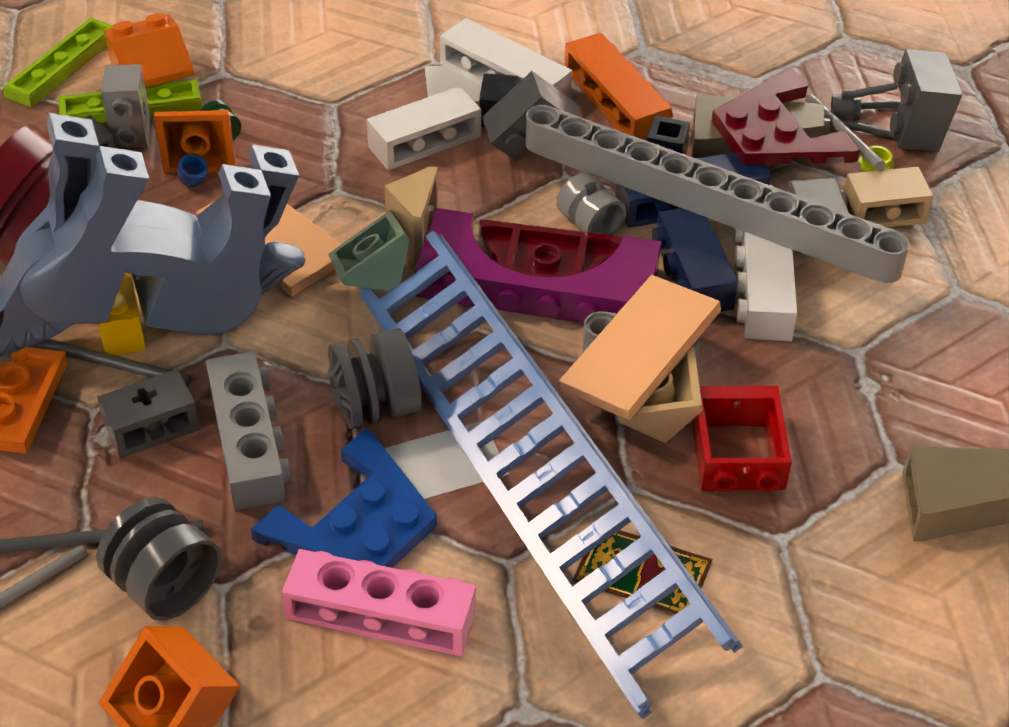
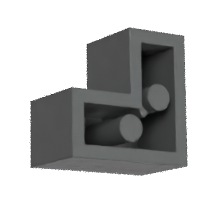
(927, 100)
(507, 118)

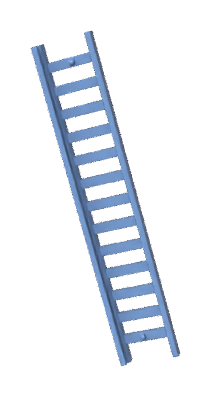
(583, 449)

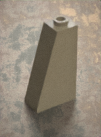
(709, 142)
(955, 489)

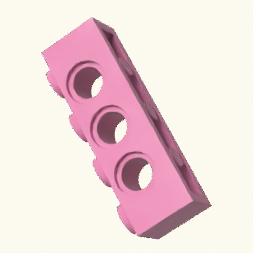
(356, 607)

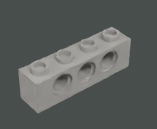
(246, 431)

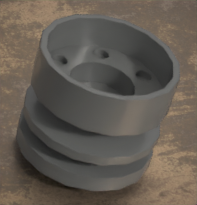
(367, 379)
(159, 558)

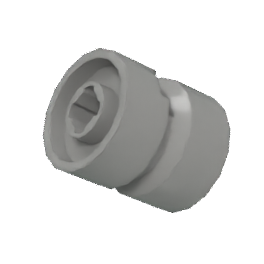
(591, 205)

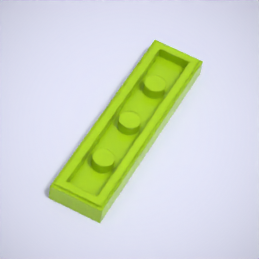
(58, 63)
(161, 98)

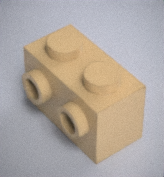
(889, 196)

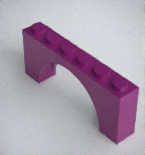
(561, 298)

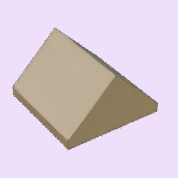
(414, 205)
(672, 403)

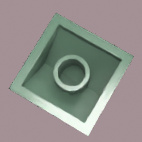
(373, 255)

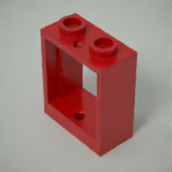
(757, 408)

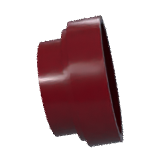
(22, 184)

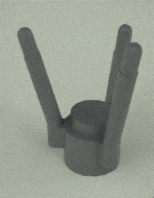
(848, 107)

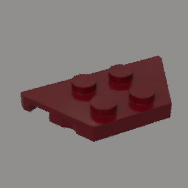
(544, 249)

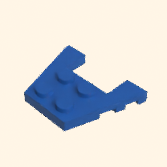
(373, 523)

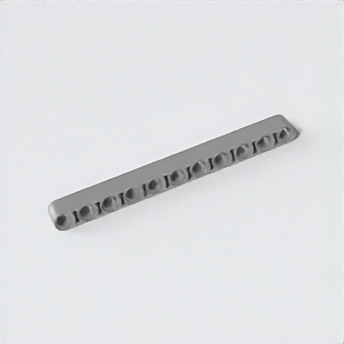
(718, 194)

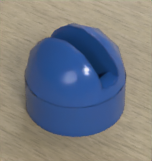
(195, 168)

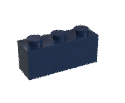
(695, 256)

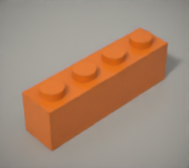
(614, 85)

